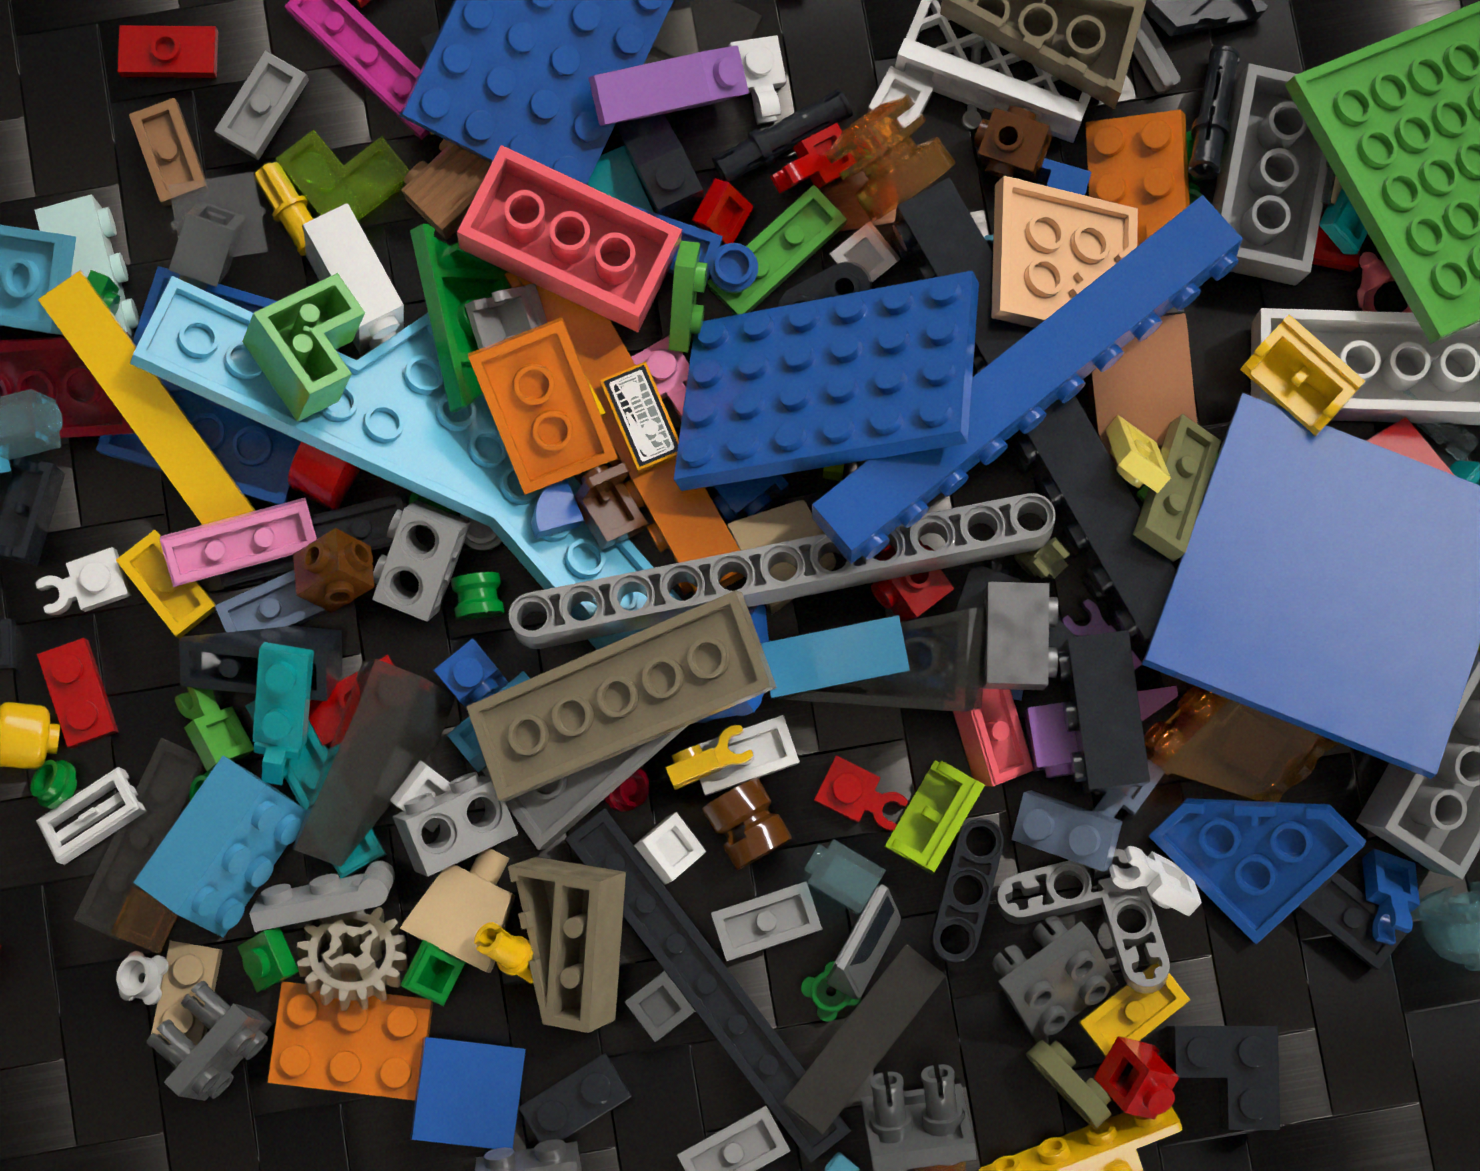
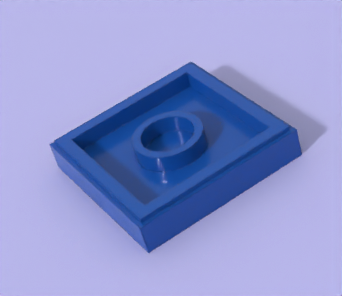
(467, 1093)

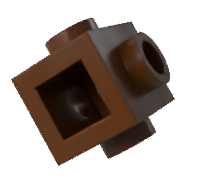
(1022, 157)
(333, 570)

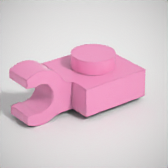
(668, 371)

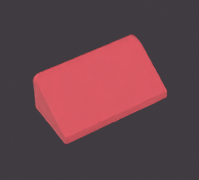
(994, 739)

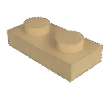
(186, 967)

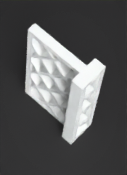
(981, 84)

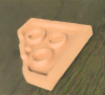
(1052, 247)

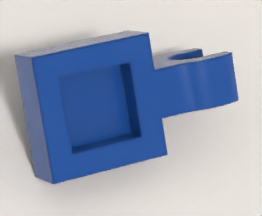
(1394, 887)

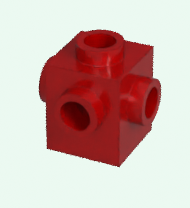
(913, 593)

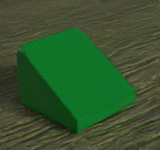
(432, 973)

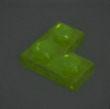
(328, 184)

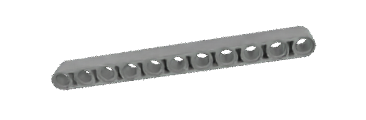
(762, 588)

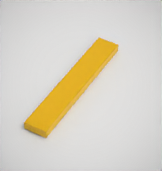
(144, 401)

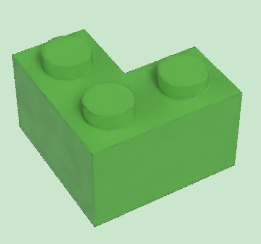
(298, 344)

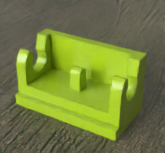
(934, 816)

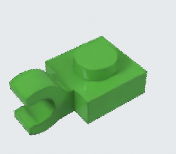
(213, 730)

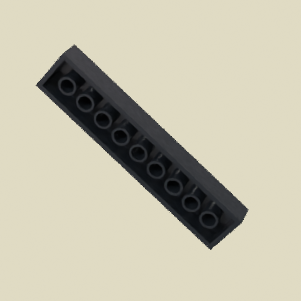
(1061, 451)

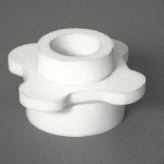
(131, 975)

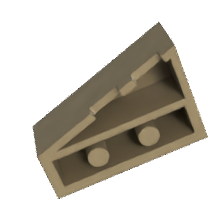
(575, 939)

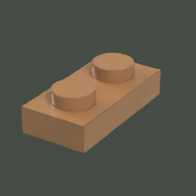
(166, 147)

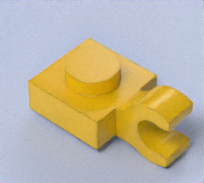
(696, 764)

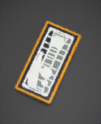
(641, 417)

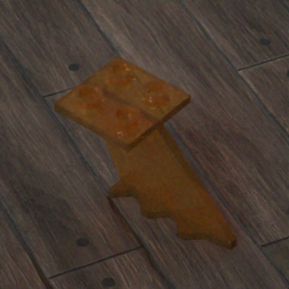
(1233, 747)

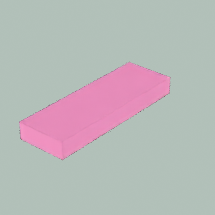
(238, 542)

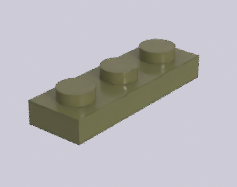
(1171, 514)

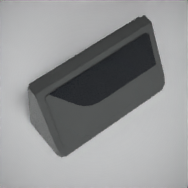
(865, 944)

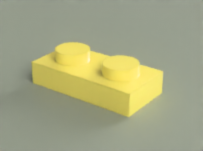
(1136, 455)

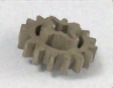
(349, 964)

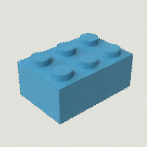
(222, 847)

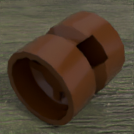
(747, 823)

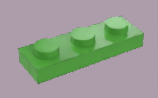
(785, 247)

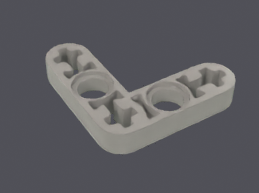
(1113, 902)

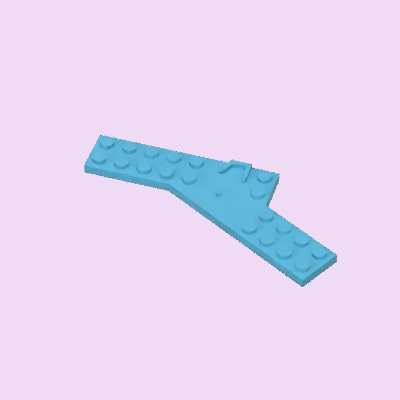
(390, 424)

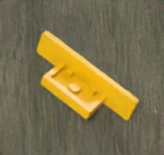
(1090, 1149)

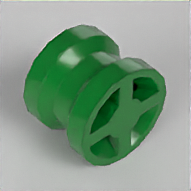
(477, 596)

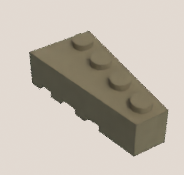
(1071, 39)

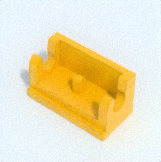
(1302, 375)

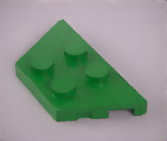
(449, 282)

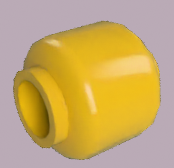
(26, 735)

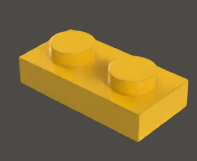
(178, 606)
(1132, 1012)

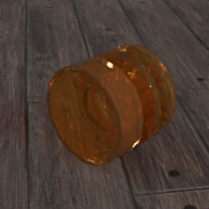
(889, 157)

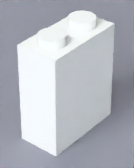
(340, 246)

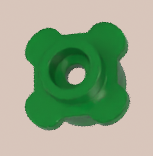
(827, 1005)

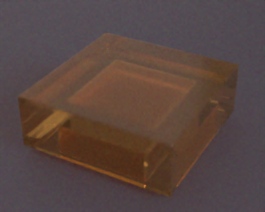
(144, 921)

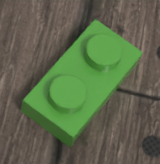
(689, 279)

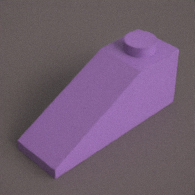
(669, 85)
(1052, 744)

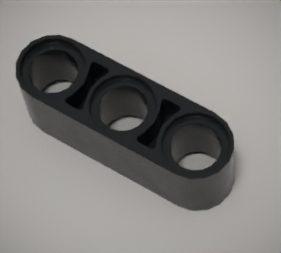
(983, 871)

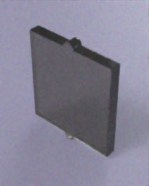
(704, 26)

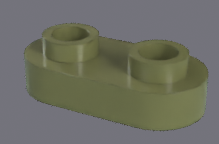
(1084, 1097)

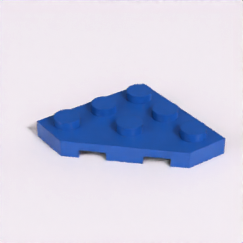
(1257, 855)

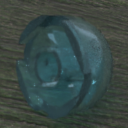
(1453, 925)

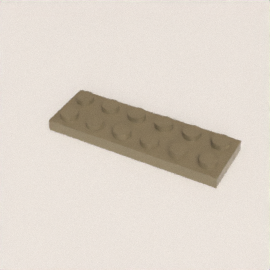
(621, 696)

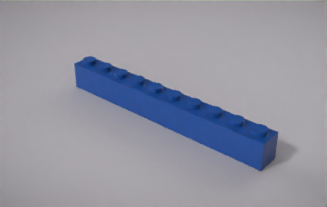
(1034, 374)

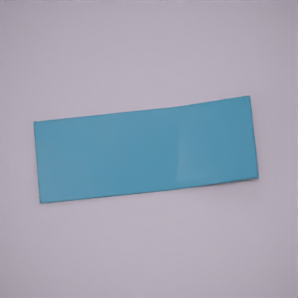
(836, 656)

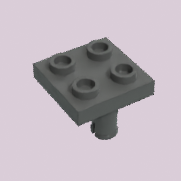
(1057, 979)
(206, 1067)
(919, 1124)

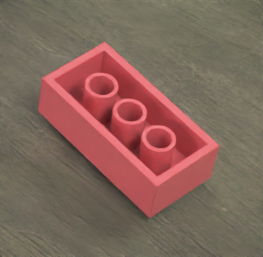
(569, 238)

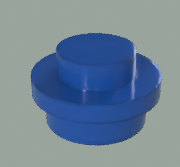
(733, 267)

